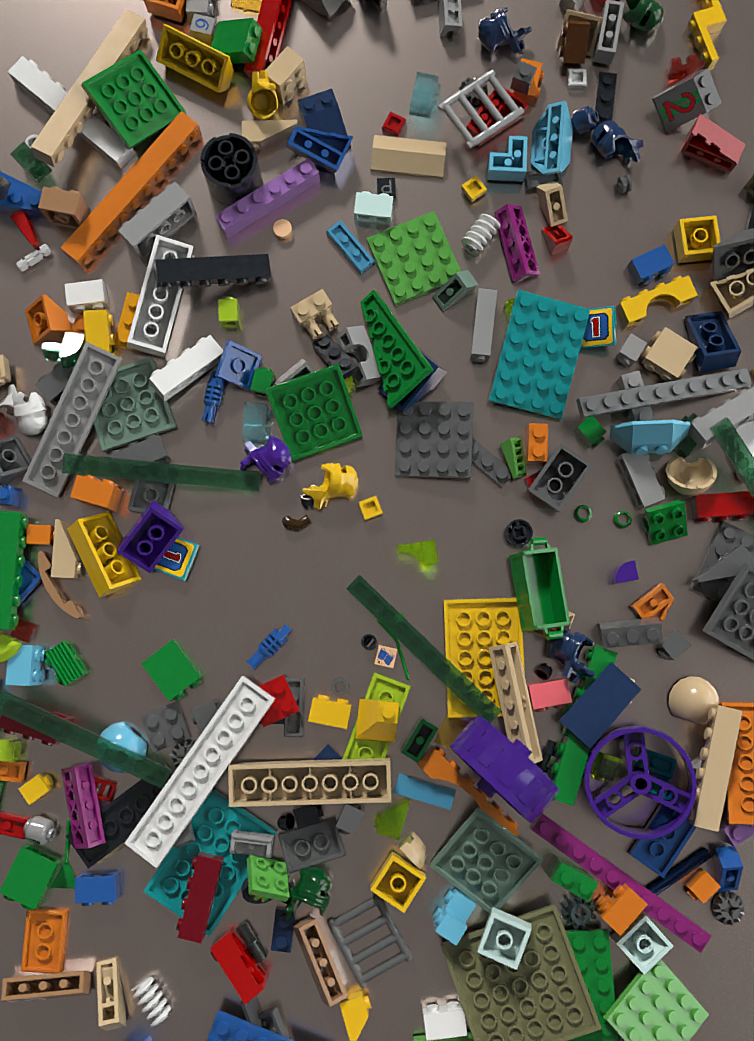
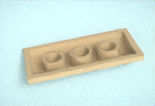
(408, 156)

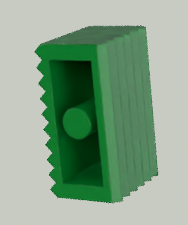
(65, 663)

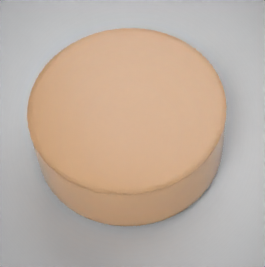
(282, 229)

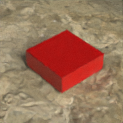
(394, 124)

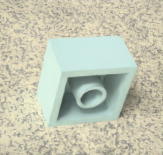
(504, 938)

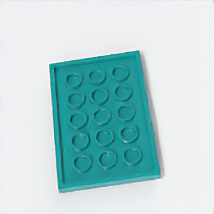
(539, 354)
(212, 835)

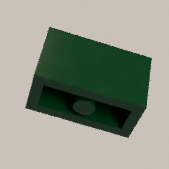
(419, 740)

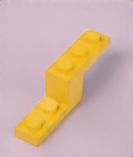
(703, 24)

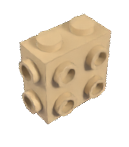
(668, 355)

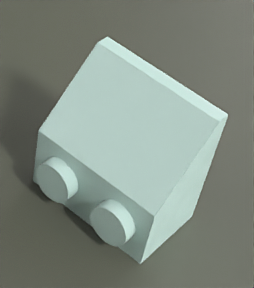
(643, 943)

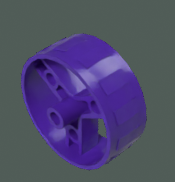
(505, 768)
(680, 802)

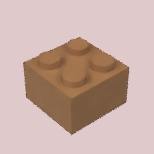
(63, 207)

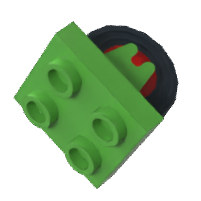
(265, 881)

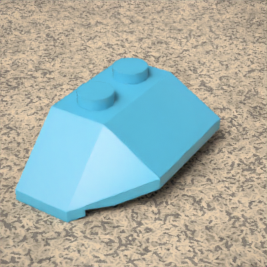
(552, 139)
(649, 436)

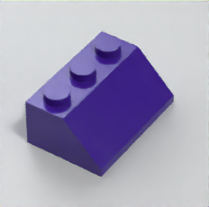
(150, 537)

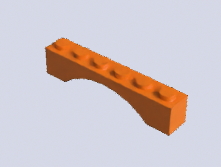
(438, 767)

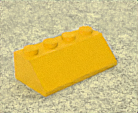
(194, 59)
(97, 545)

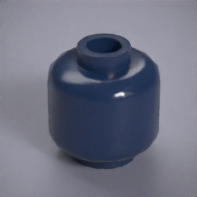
(584, 119)

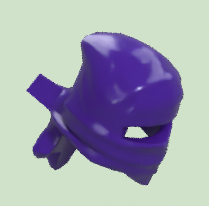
(269, 458)

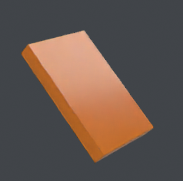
(44, 940)

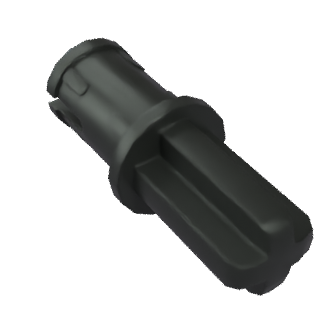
(252, 942)

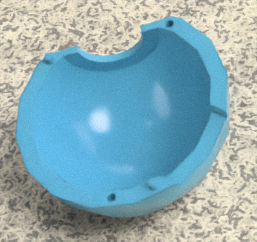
(124, 736)

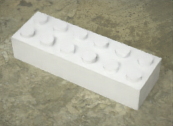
(157, 306)

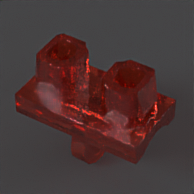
(680, 71)

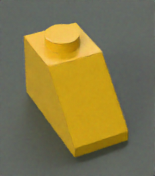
(355, 1013)

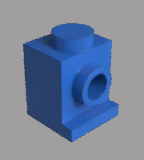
(10, 496)

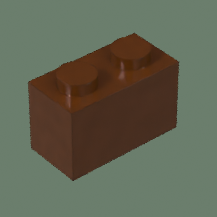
(574, 41)

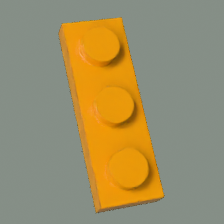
(126, 320)

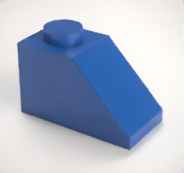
(727, 868)

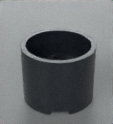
(230, 168)

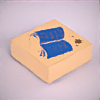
(385, 656)

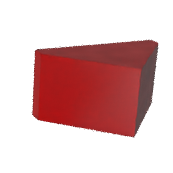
(557, 238)

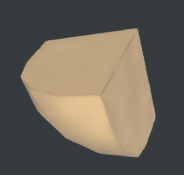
(414, 849)

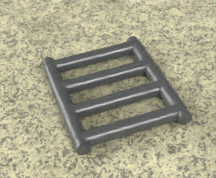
(352, 960)

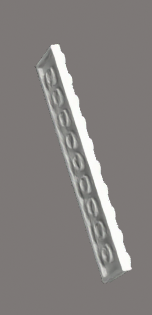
(199, 771)

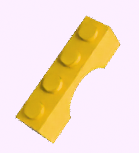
(677, 293)

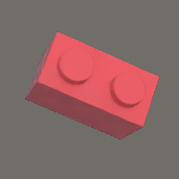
(548, 694)

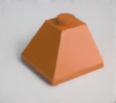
(46, 320)

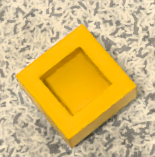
(473, 188)
(370, 508)

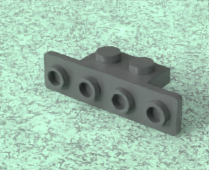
(266, 1019)

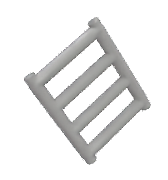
(485, 131)

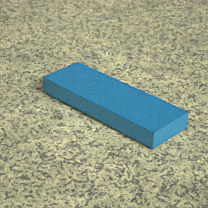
(350, 247)
(424, 791)

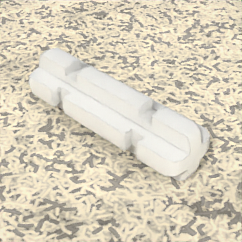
(33, 257)

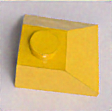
(377, 720)

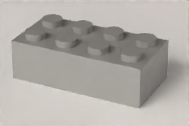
(159, 217)

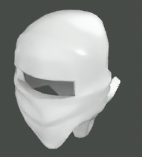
(31, 415)

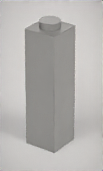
(483, 325)

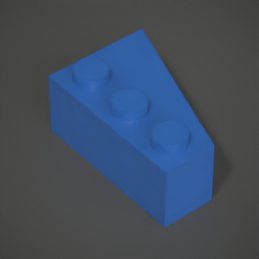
(321, 147)
(21, 197)

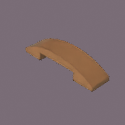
(70, 607)

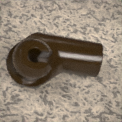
(294, 524)

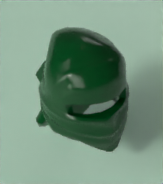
(644, 14)
(310, 889)

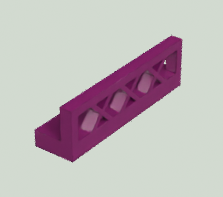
(513, 242)
(84, 806)

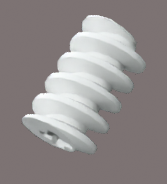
(479, 233)
(152, 1001)

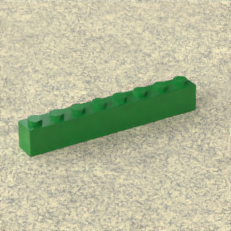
(572, 752)

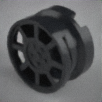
(518, 533)

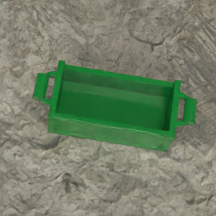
(540, 589)

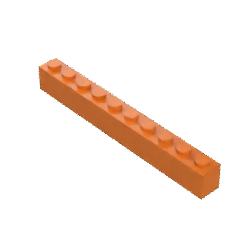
(131, 189)

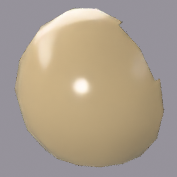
(691, 477)
(692, 699)

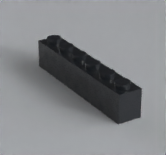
(211, 270)

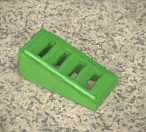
(514, 456)

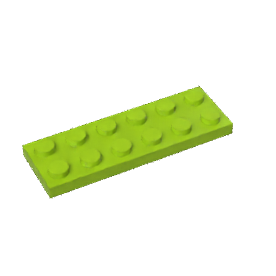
(379, 689)

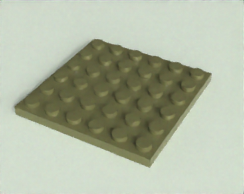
(536, 1001)

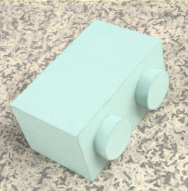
(373, 208)

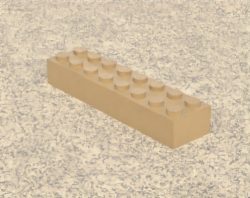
(309, 782)

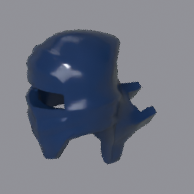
(498, 32)
(613, 141)
(568, 651)

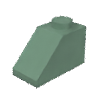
(455, 289)

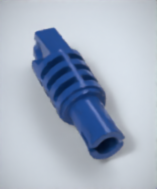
(212, 397)
(269, 646)

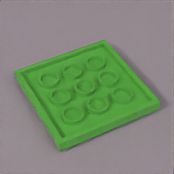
(413, 257)
(656, 1008)

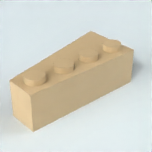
(735, 292)

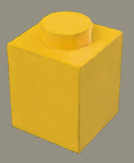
(37, 788)

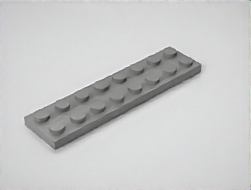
(72, 418)

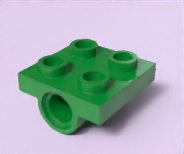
(665, 522)

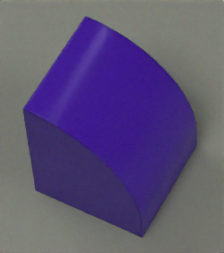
(625, 573)

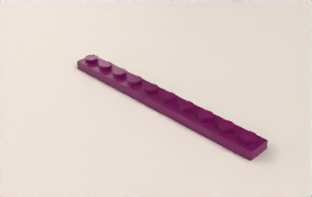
(613, 877)

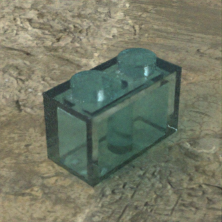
(424, 94)
(255, 422)

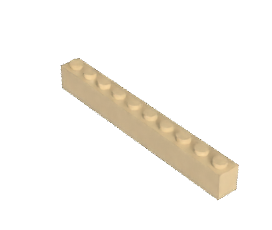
(77, 106)

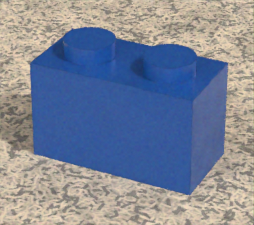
(651, 265)
(97, 888)

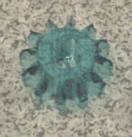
(572, 908)

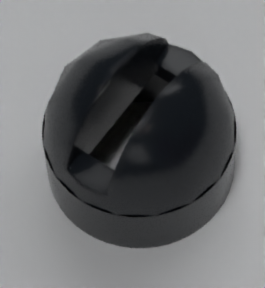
(307, 501)
(366, 640)
(543, 671)
(286, 822)

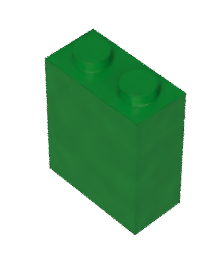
(238, 39)
(172, 671)
(30, 877)
(571, 877)

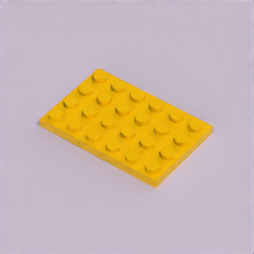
(469, 632)

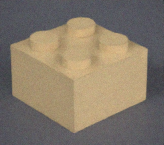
(287, 74)

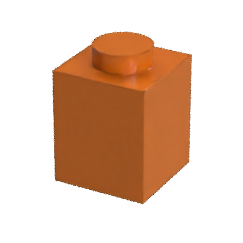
(40, 535)
(701, 886)

